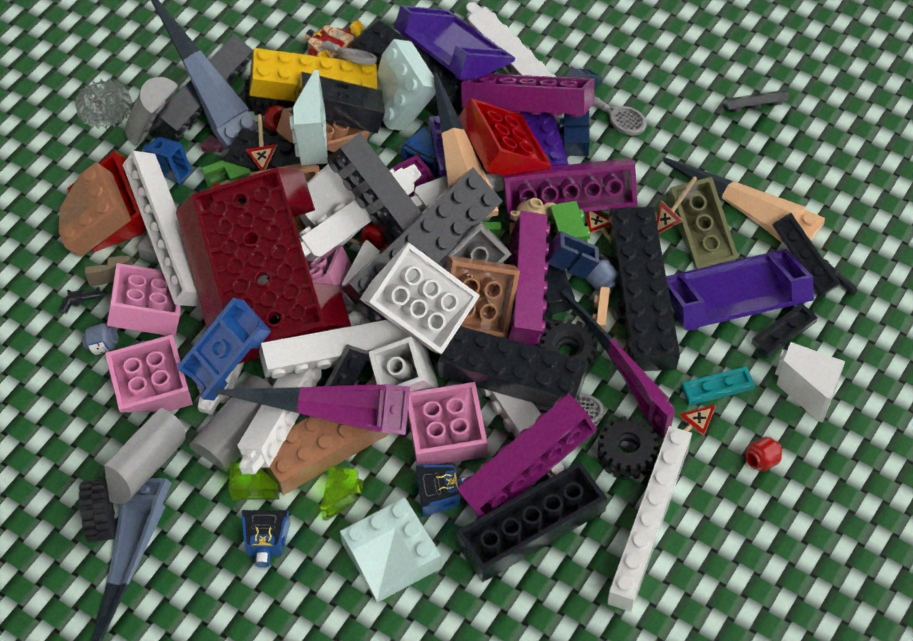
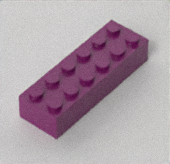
(532, 93)
(591, 184)
(528, 254)
(528, 456)

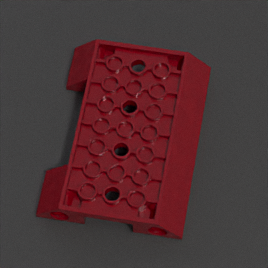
(230, 268)

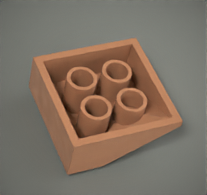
(336, 134)
(91, 210)
(497, 291)

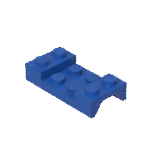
(223, 347)

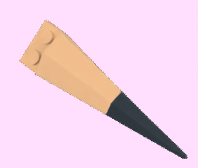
(457, 148)
(755, 204)

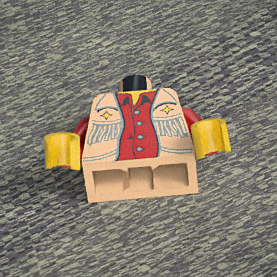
(338, 36)

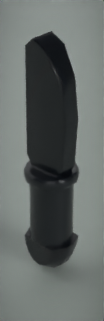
(846, 283)

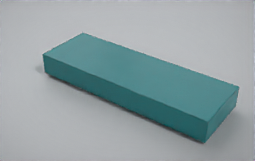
(717, 386)

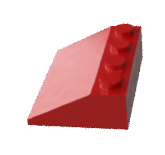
(502, 139)
(136, 226)

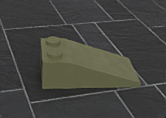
(703, 224)

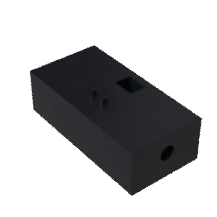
(348, 103)

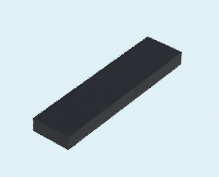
(806, 253)

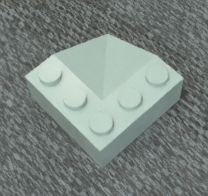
(404, 83)
(309, 123)
(391, 549)

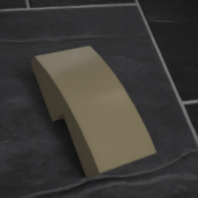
(105, 274)

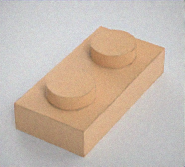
(601, 304)

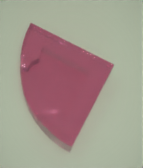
(212, 144)

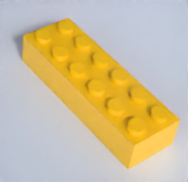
(277, 72)

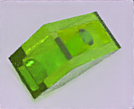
(252, 486)
(340, 491)

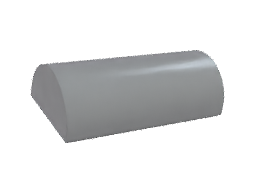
(150, 101)
(479, 245)
(221, 435)
(143, 455)

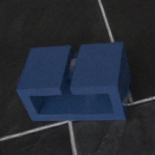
(575, 134)
(572, 254)

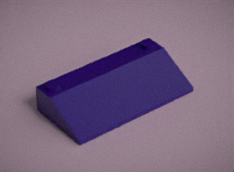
(451, 41)
(739, 289)

